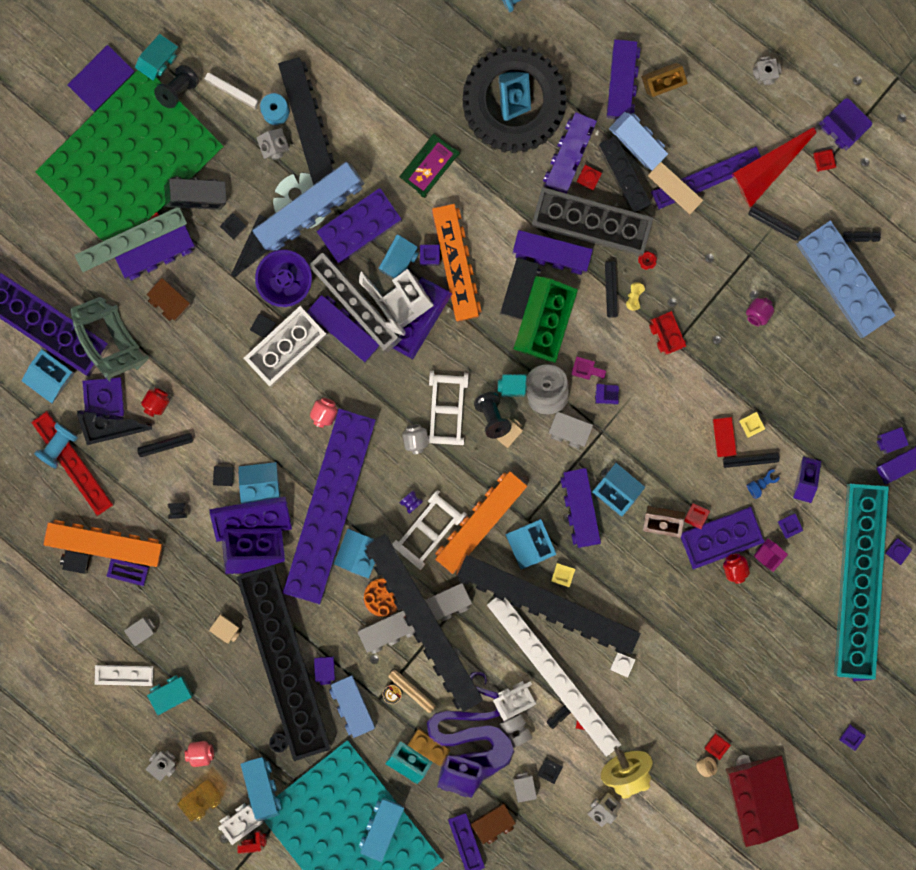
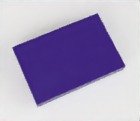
(101, 78)

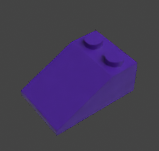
(251, 549)

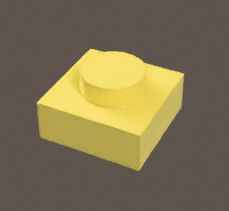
(752, 424)
(563, 575)

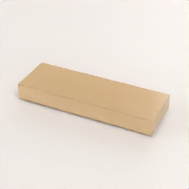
(675, 188)

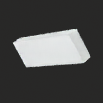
(231, 90)
(124, 675)

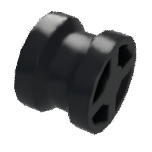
(177, 510)
(276, 744)

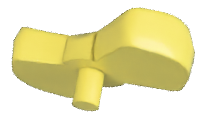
(633, 302)

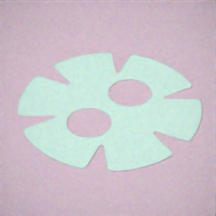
(288, 183)

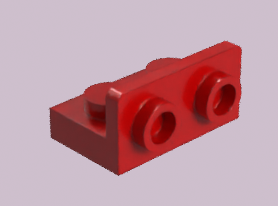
(667, 332)
(250, 845)

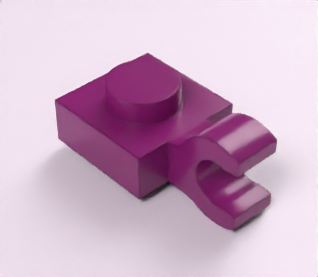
(585, 368)

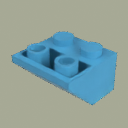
(47, 376)
(618, 489)
(530, 544)

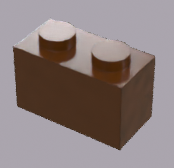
(168, 300)
(664, 521)
(493, 824)

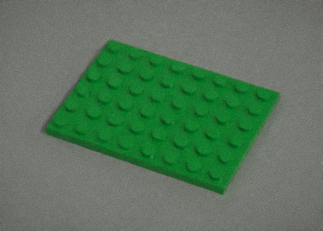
(123, 157)

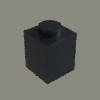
(75, 562)

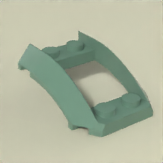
(117, 363)

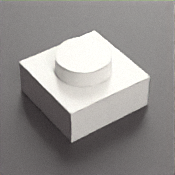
(622, 664)

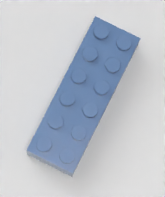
(308, 207)
(845, 279)

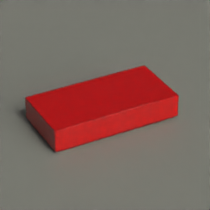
(724, 437)

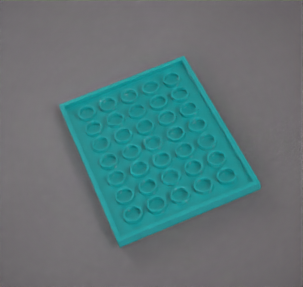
(329, 813)

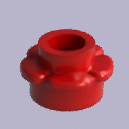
(652, 260)

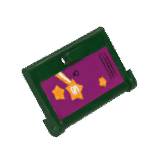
(431, 167)

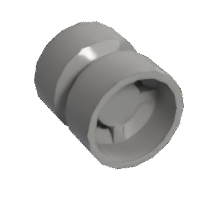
(516, 723)

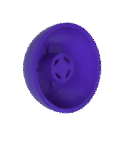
(273, 275)

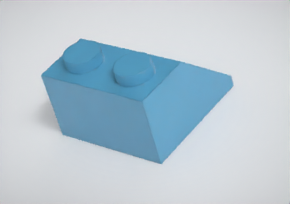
(514, 94)
(398, 257)
(258, 482)
(352, 554)

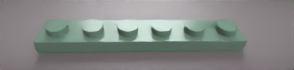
(130, 239)

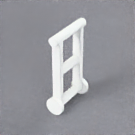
(463, 381)
(457, 518)

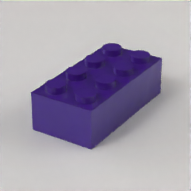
(359, 226)

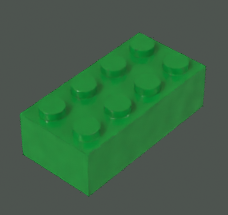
(545, 319)

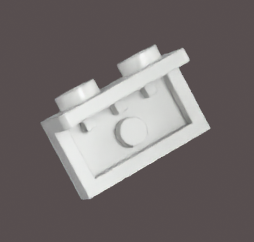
(515, 701)
(239, 824)

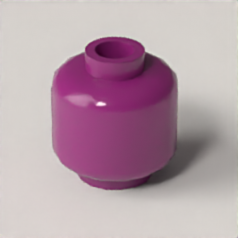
(760, 311)

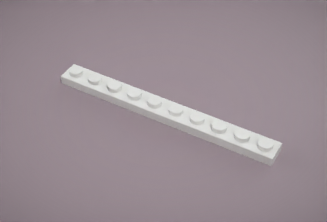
(554, 675)

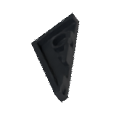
(251, 251)
(104, 427)

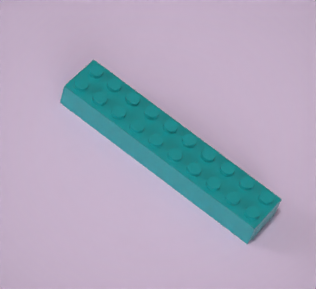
(861, 581)

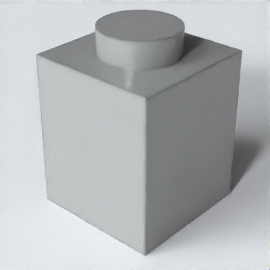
(140, 631)
(524, 787)

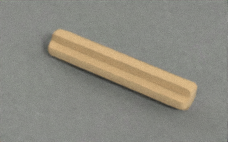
(412, 691)

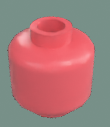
(323, 412)
(199, 754)

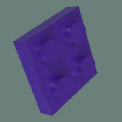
(104, 396)

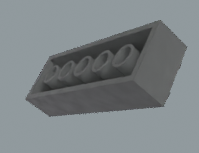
(592, 222)

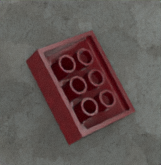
(762, 800)

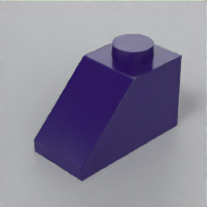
(807, 480)

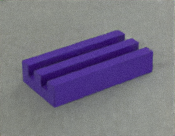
(143, 576)

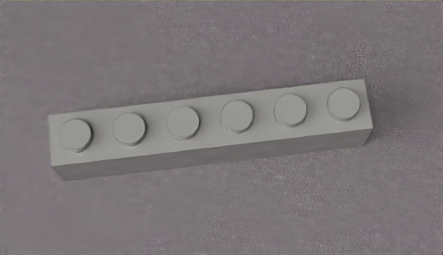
(354, 302)
(394, 626)

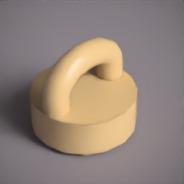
(707, 767)

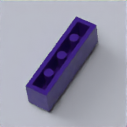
(622, 78)
(552, 251)
(155, 252)
(342, 328)
(581, 508)

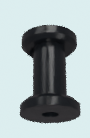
(168, 94)
(488, 404)

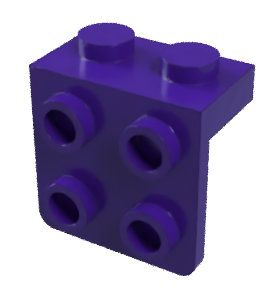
(845, 124)

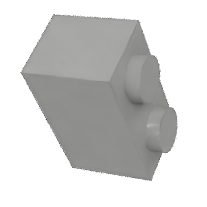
(570, 429)

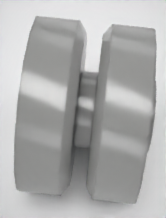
(547, 389)

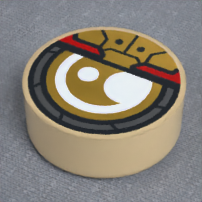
(392, 694)

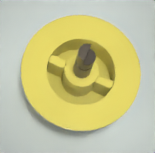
(628, 772)

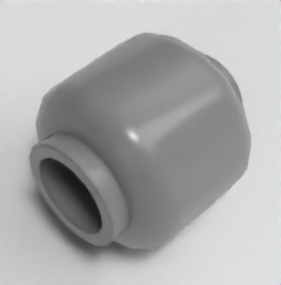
(415, 439)

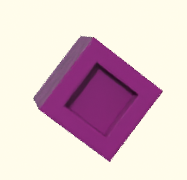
(770, 555)

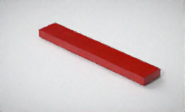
(75, 467)

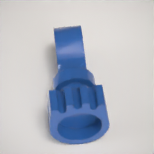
(755, 488)

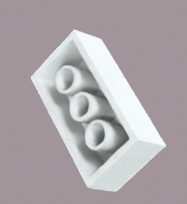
(285, 346)

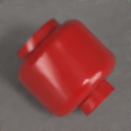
(155, 402)
(736, 568)

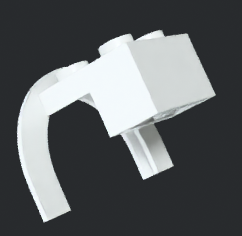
(402, 303)

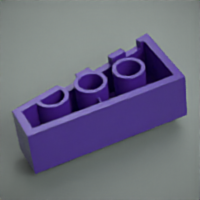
(570, 153)

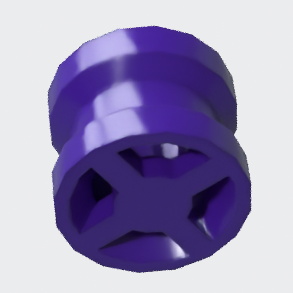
(411, 502)

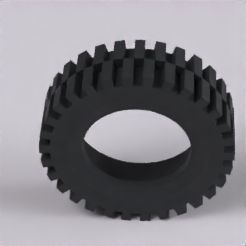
(508, 137)

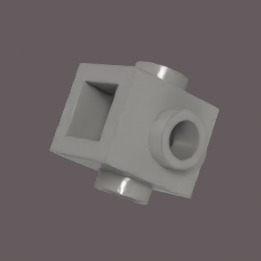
(764, 77)
(273, 144)
(157, 770)
(604, 809)

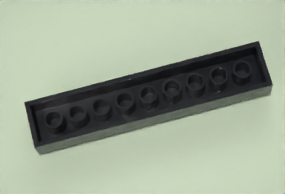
(284, 662)

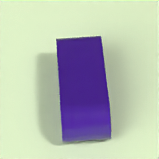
(898, 466)

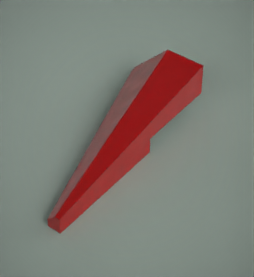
(761, 173)

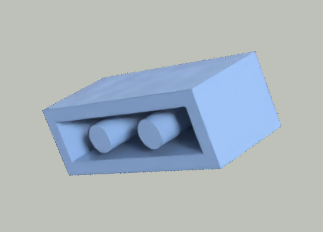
(639, 140)

